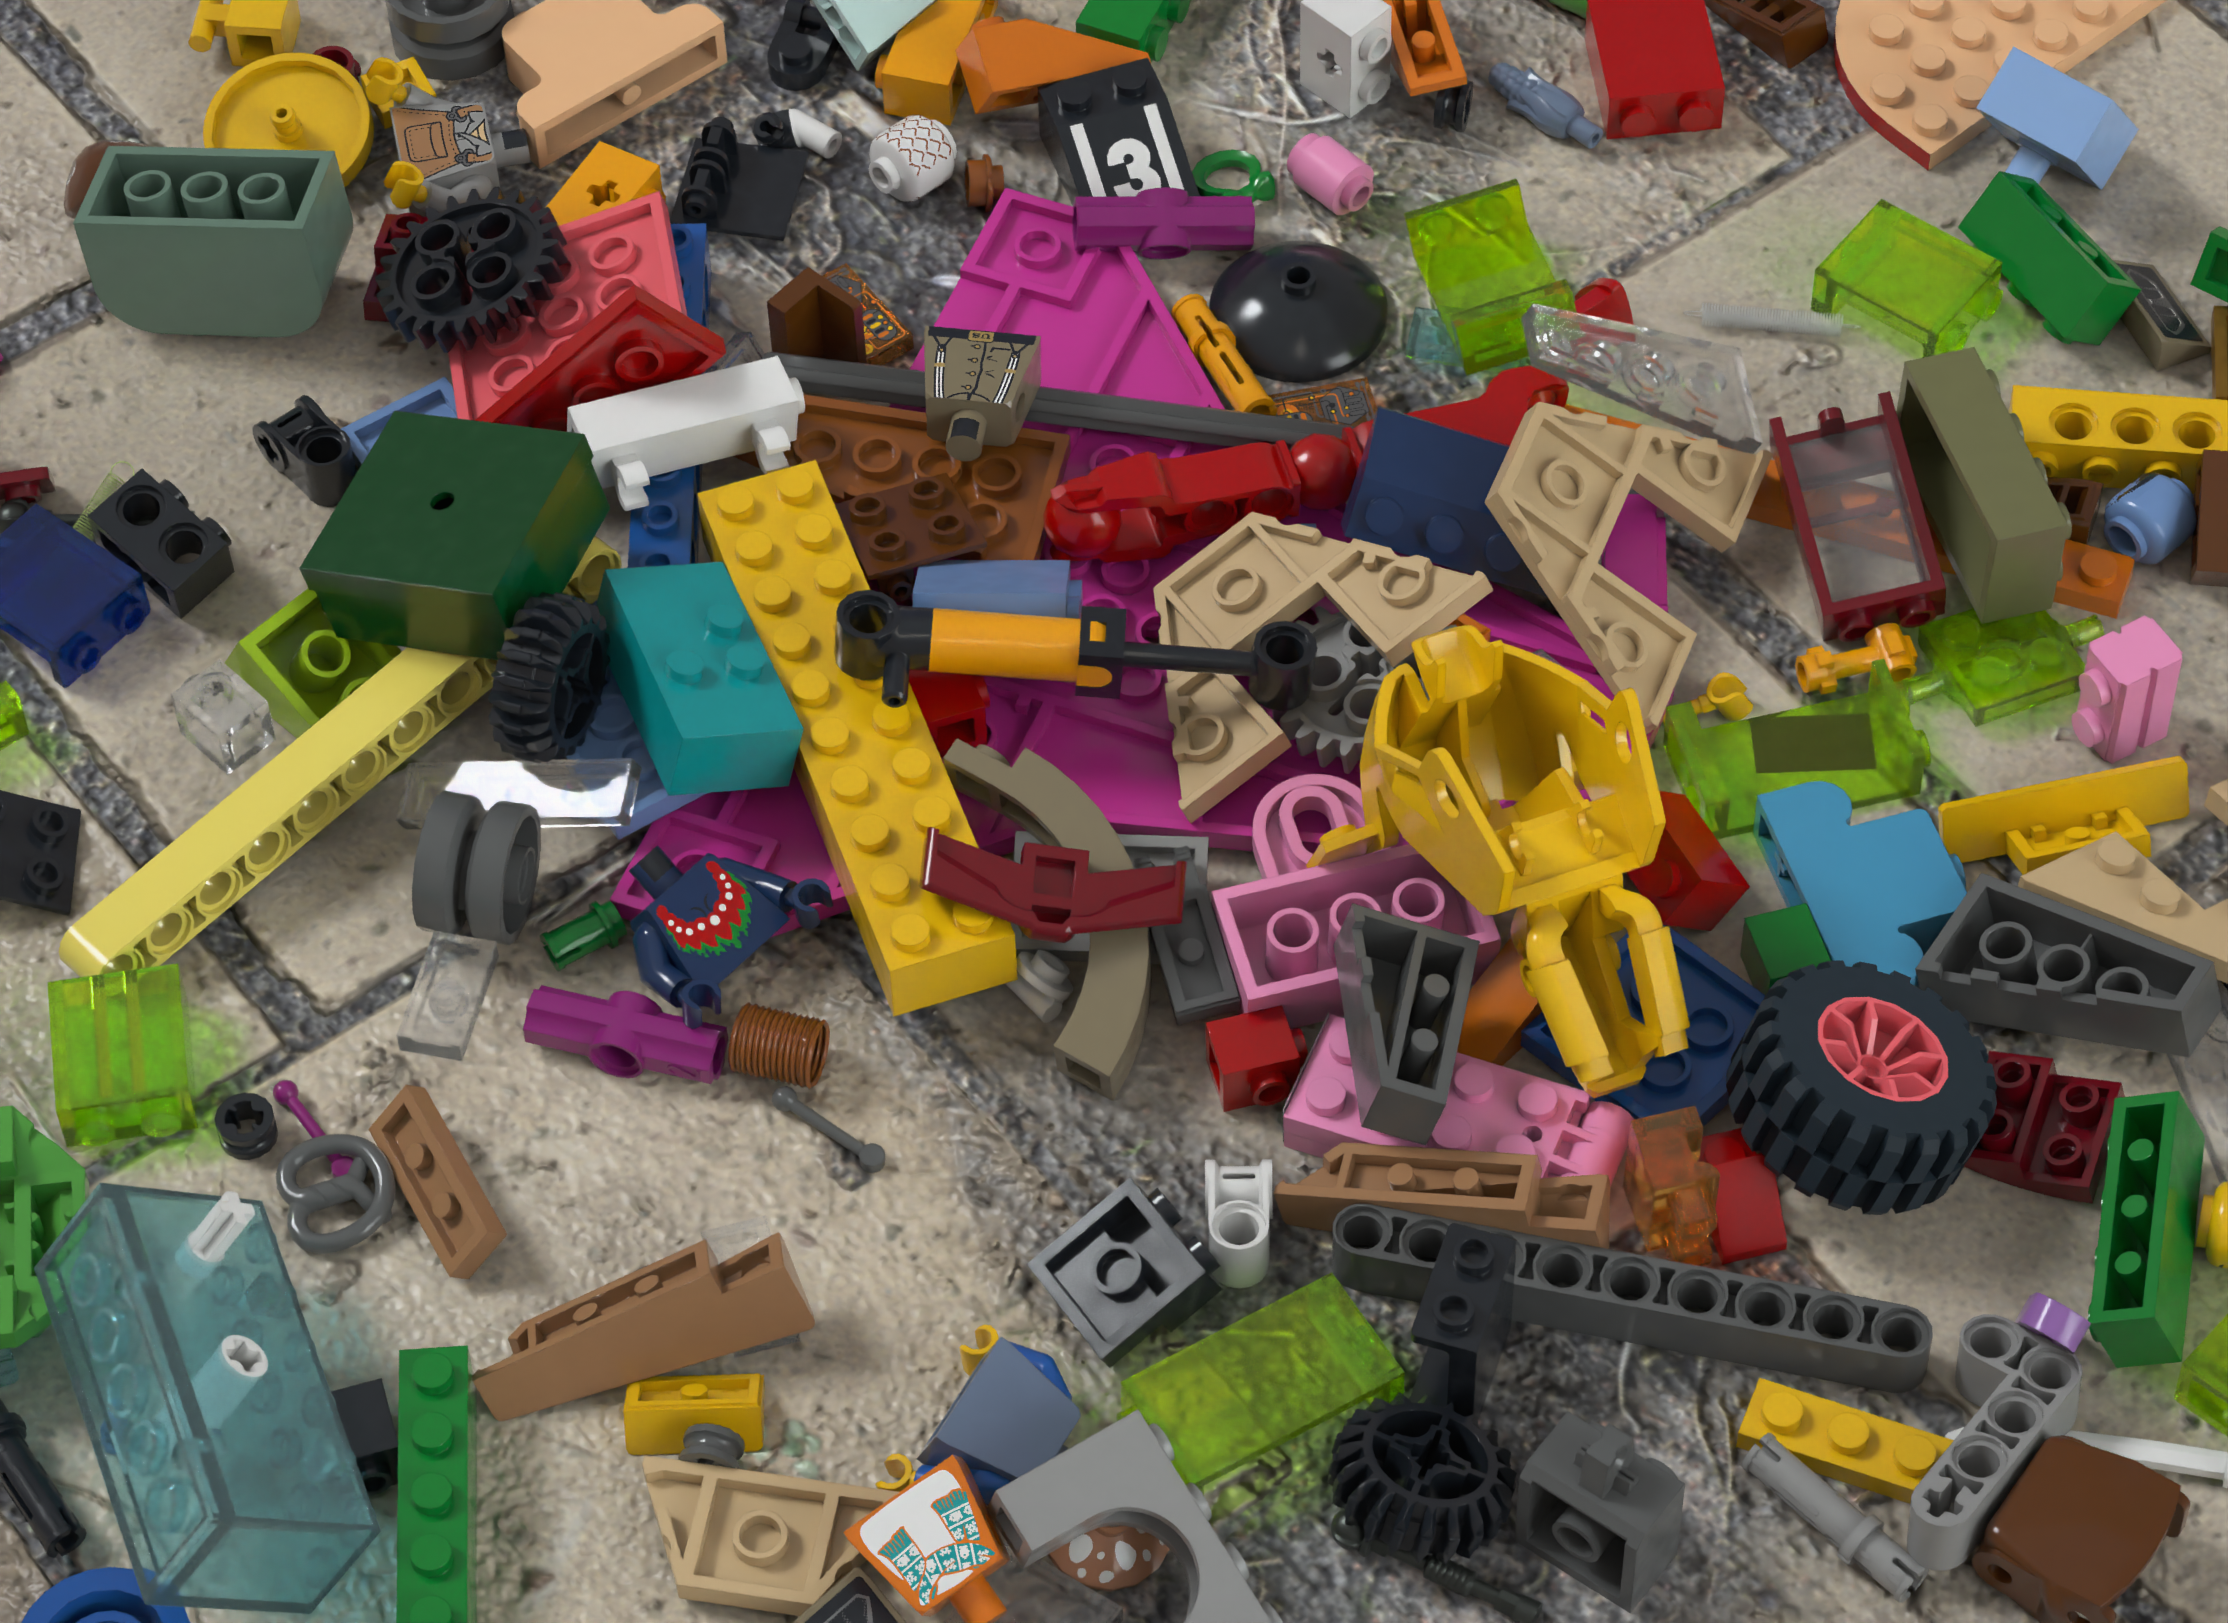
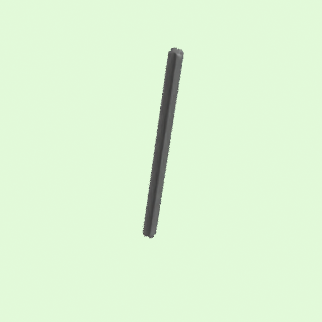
(1063, 406)

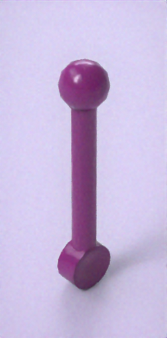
(286, 1093)

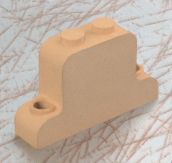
(601, 64)

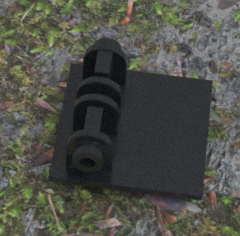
(739, 185)
(37, 852)

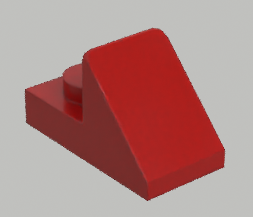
(1747, 1199)

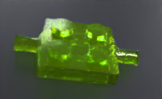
(2001, 663)

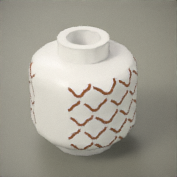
(912, 158)

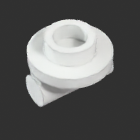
(1042, 983)

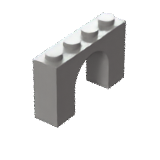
(1129, 1481)

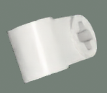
(1239, 1212)

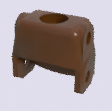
(2078, 1531)

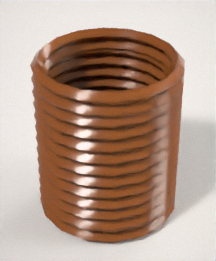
(778, 1045)

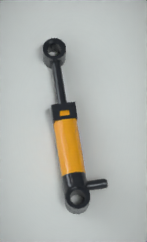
(890, 639)

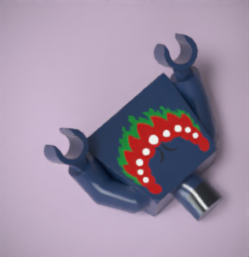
(710, 924)

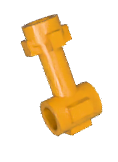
(1821, 669)

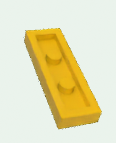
(1842, 1440)

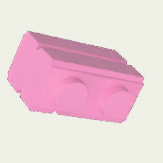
(2127, 689)

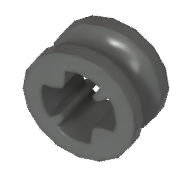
(712, 1445)

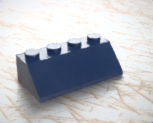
(1426, 496)

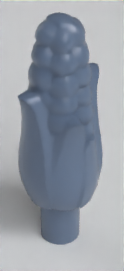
(1544, 104)

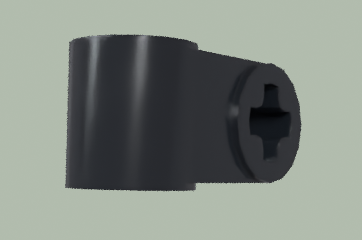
(309, 451)

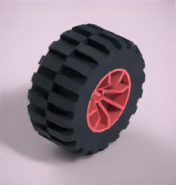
(1861, 1087)

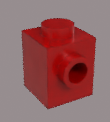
(952, 707)
(1254, 1057)

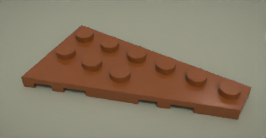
(882, 447)

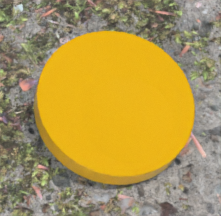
(293, 105)

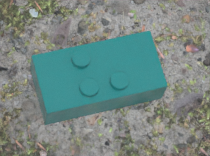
(698, 679)

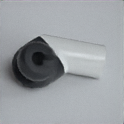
(796, 129)

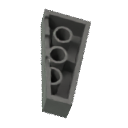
(2067, 973)

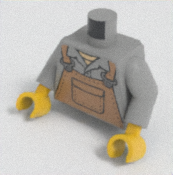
(439, 144)

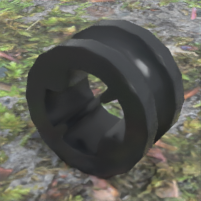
(1453, 106)
(240, 1108)

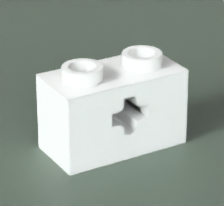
(1346, 51)

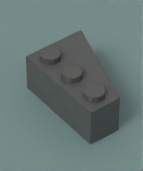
(1403, 1016)

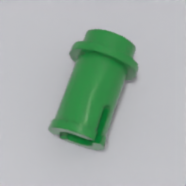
(584, 935)

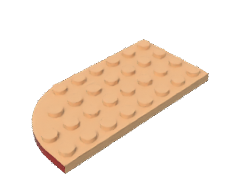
(1928, 63)

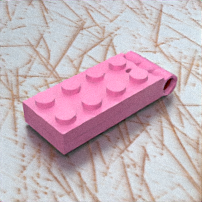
(1484, 1111)

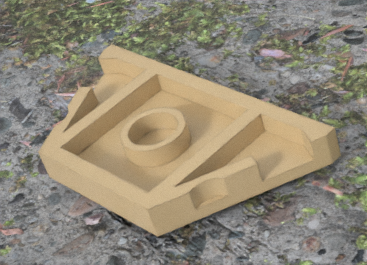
(755, 1533)

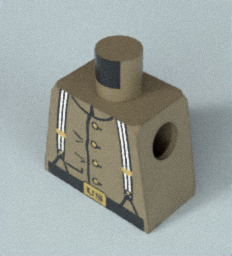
(978, 387)

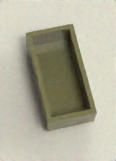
(1982, 485)

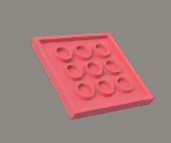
(604, 260)

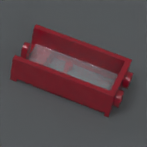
(1859, 523)

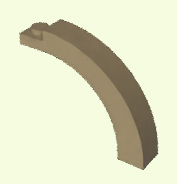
(1116, 991)

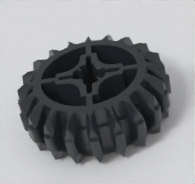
(549, 677)
(1447, 1512)

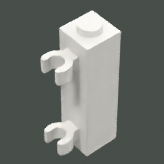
(690, 425)

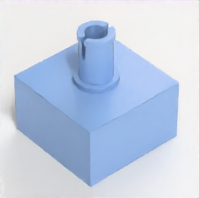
(2055, 121)

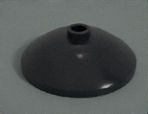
(1301, 310)

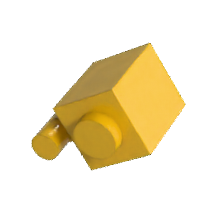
(250, 26)

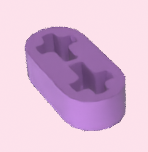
(2053, 1321)

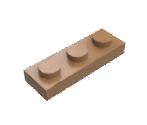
(437, 1182)

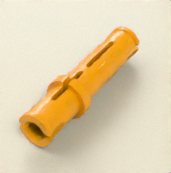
(1215, 349)

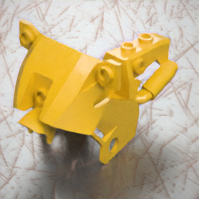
(1505, 732)

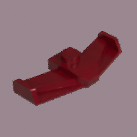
(1051, 888)

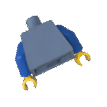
(1002, 1421)

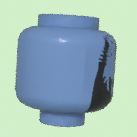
(2150, 518)

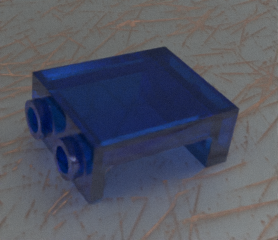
(65, 594)

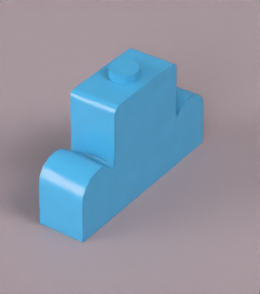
(1870, 886)

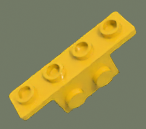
(2066, 814)

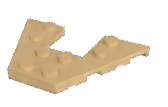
(1559, 506)
(1270, 575)
(2130, 891)

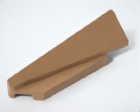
(1453, 1185)
(649, 1325)

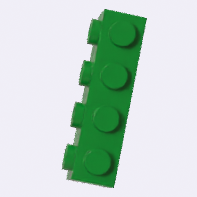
(2147, 1230)

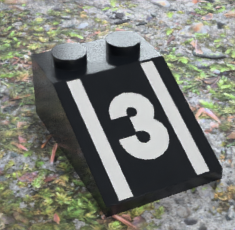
(1113, 133)

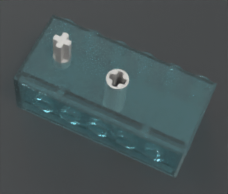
(205, 1401)

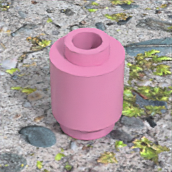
(1331, 173)

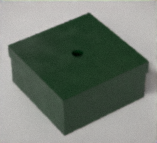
(454, 532)

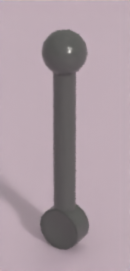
(870, 1155)

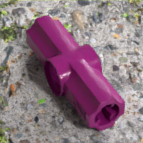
(1164, 223)
(625, 1034)

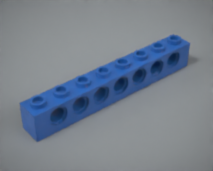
(670, 525)

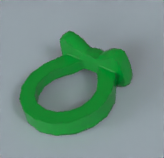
(1261, 183)

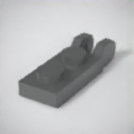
(1193, 953)

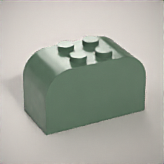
(215, 238)

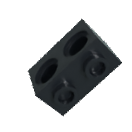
(158, 545)

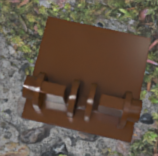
(908, 529)

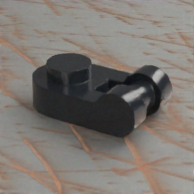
(799, 59)

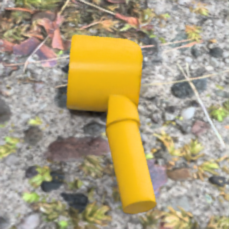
(1726, 695)

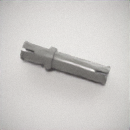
(1856, 1536)

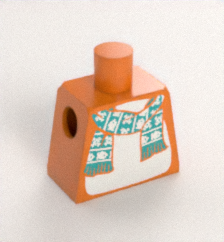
(937, 1544)

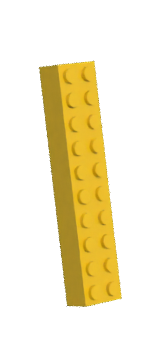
(859, 762)

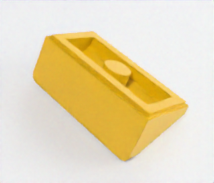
(665, 1406)

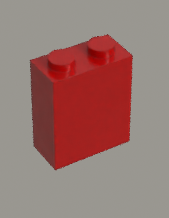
(1654, 67)

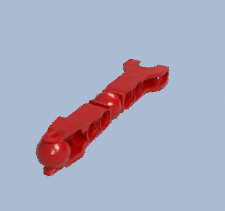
(1214, 490)

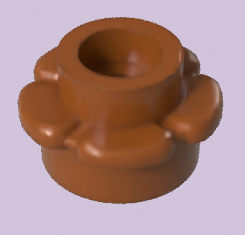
(983, 182)

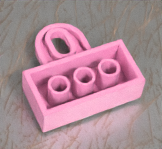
(1286, 923)

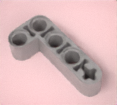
(2025, 1396)

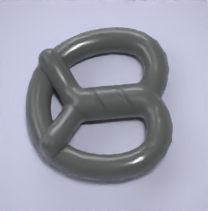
(336, 1191)

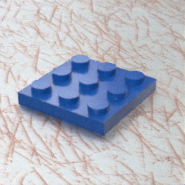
(1718, 1014)

